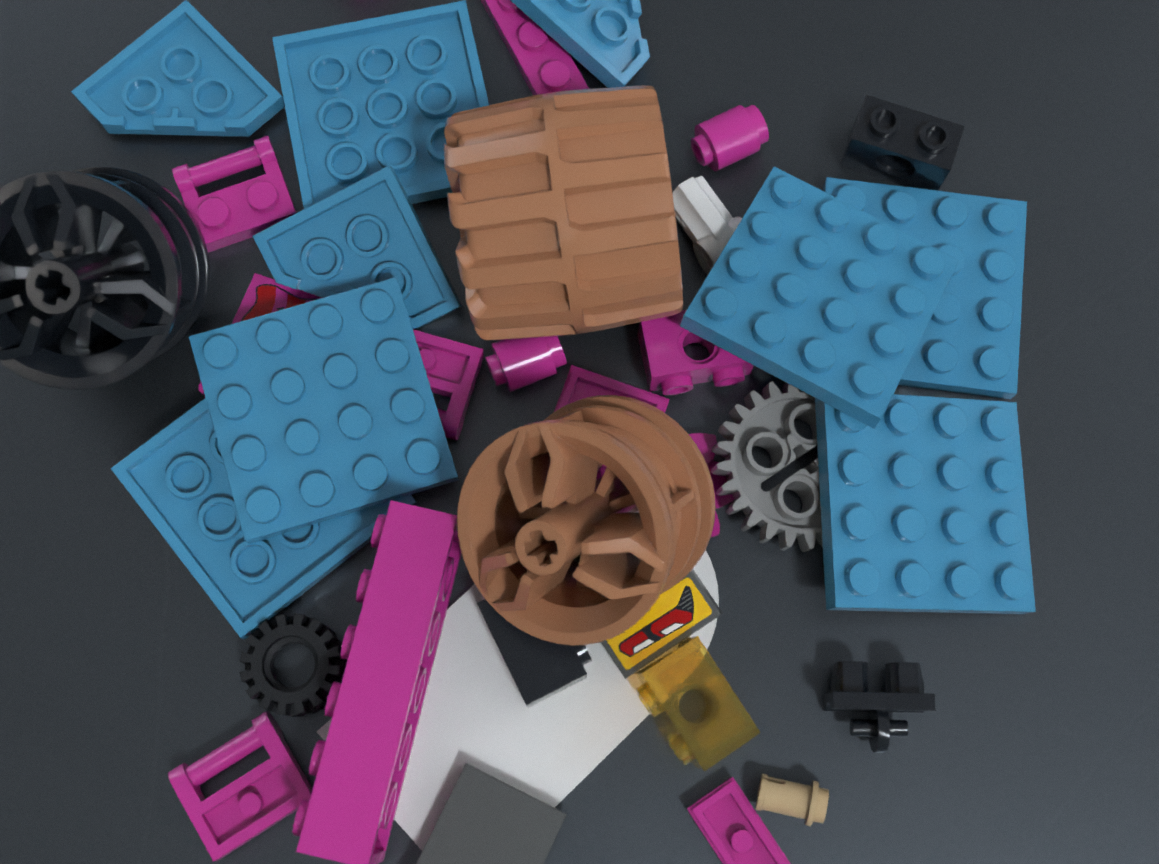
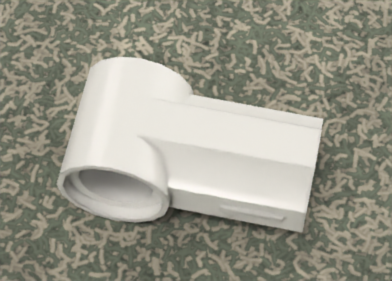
(703, 220)

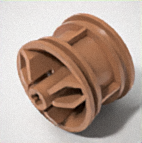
(538, 506)

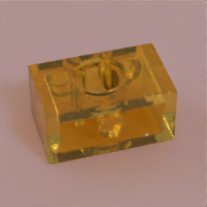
(724, 722)

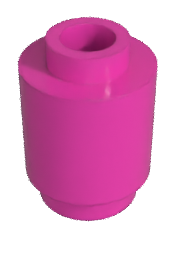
(729, 137)
(524, 360)

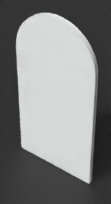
(481, 719)

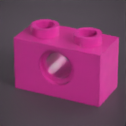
(672, 370)

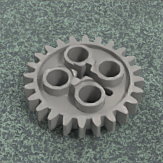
(770, 425)

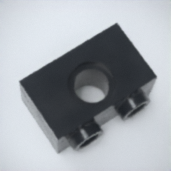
(901, 145)

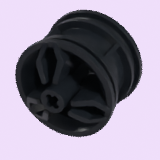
(44, 293)

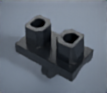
(902, 695)

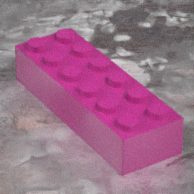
(382, 687)

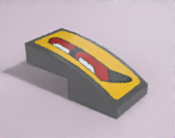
(668, 623)

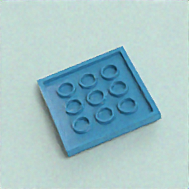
(378, 98)
(821, 296)
(977, 323)
(322, 410)
(189, 500)
(925, 508)

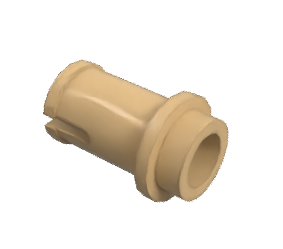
(793, 799)

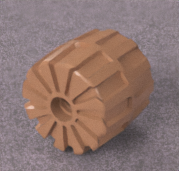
(564, 213)

